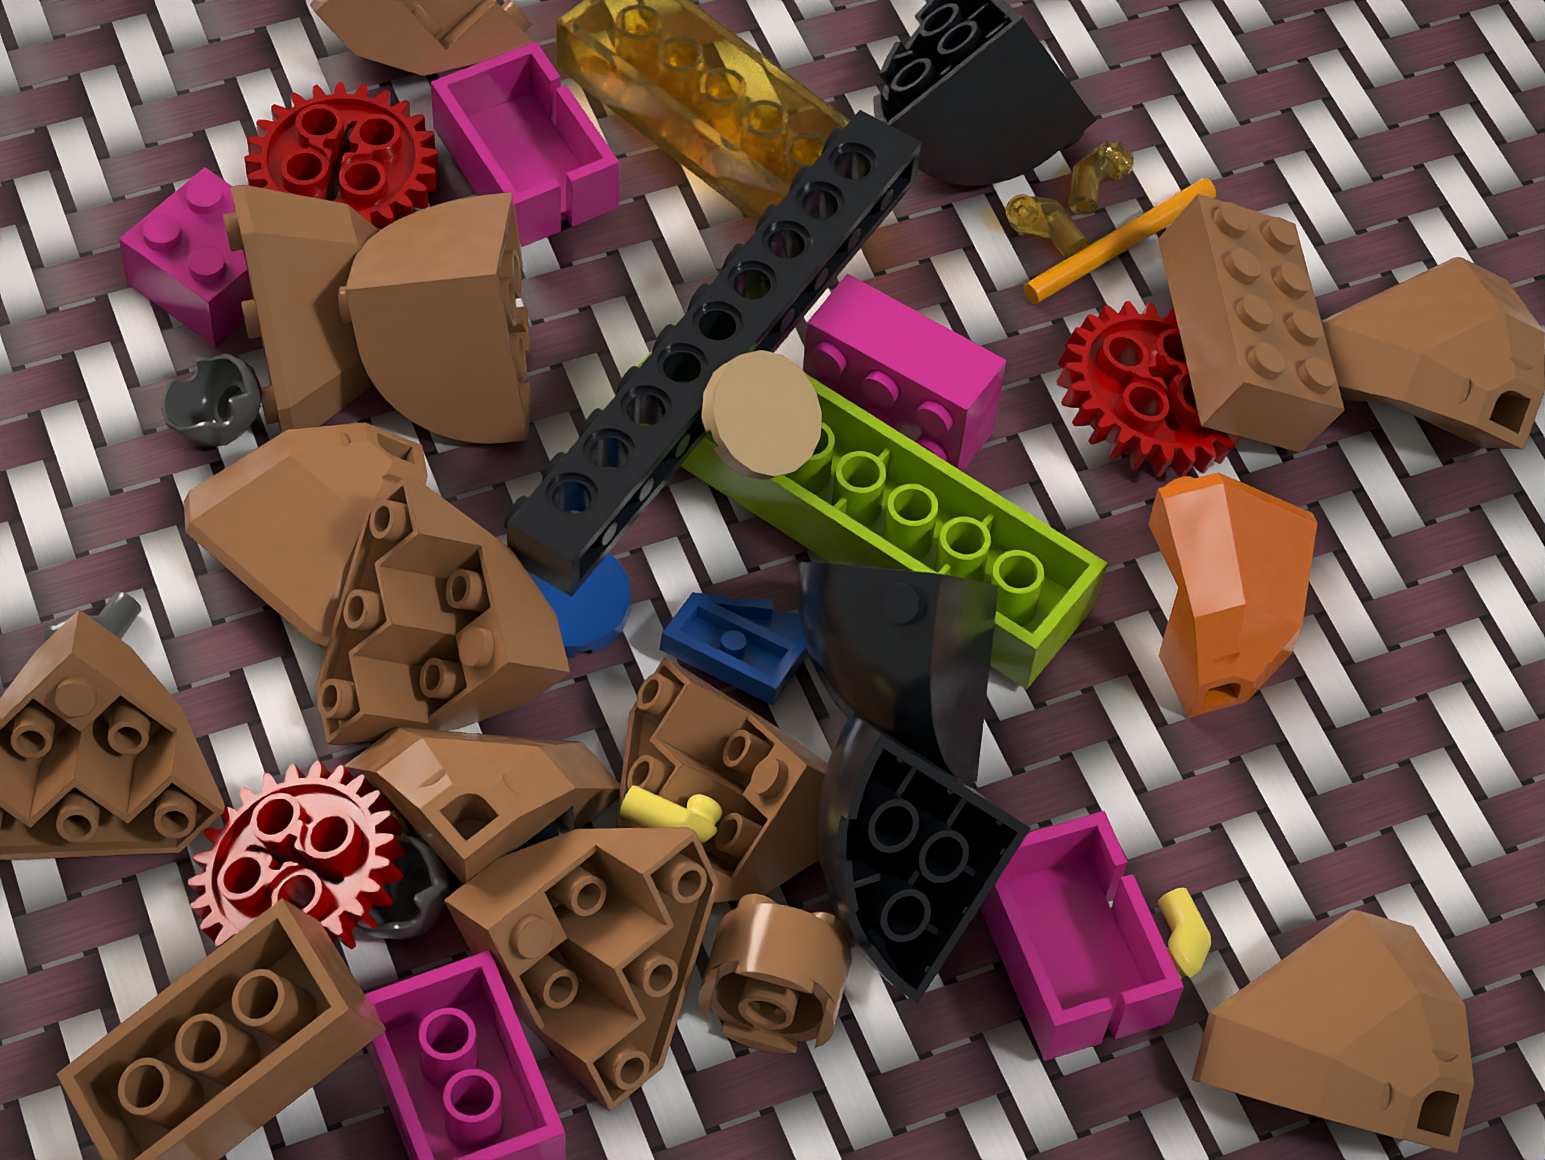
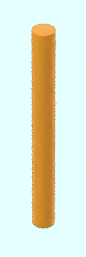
(1114, 243)

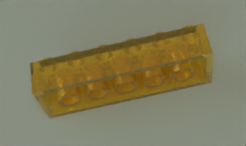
(698, 94)

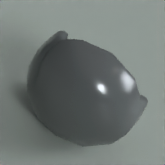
(214, 402)
(416, 898)

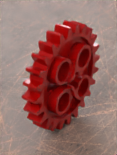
(381, 177)
(1137, 391)
(305, 823)

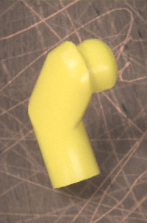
(656, 812)
(1189, 936)

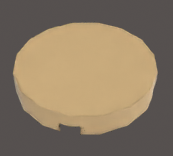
(762, 415)

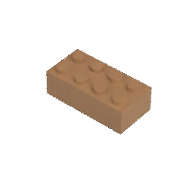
(1249, 324)
(224, 1045)

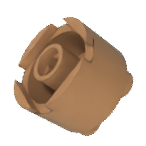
(776, 975)

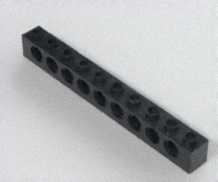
(747, 309)

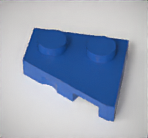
(738, 642)

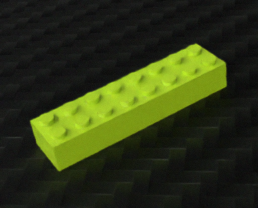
(898, 506)

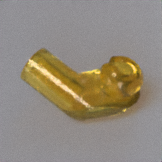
(1106, 159)
(1048, 220)

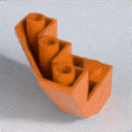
(1240, 586)

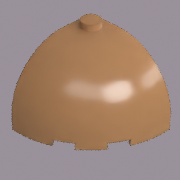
(443, 321)

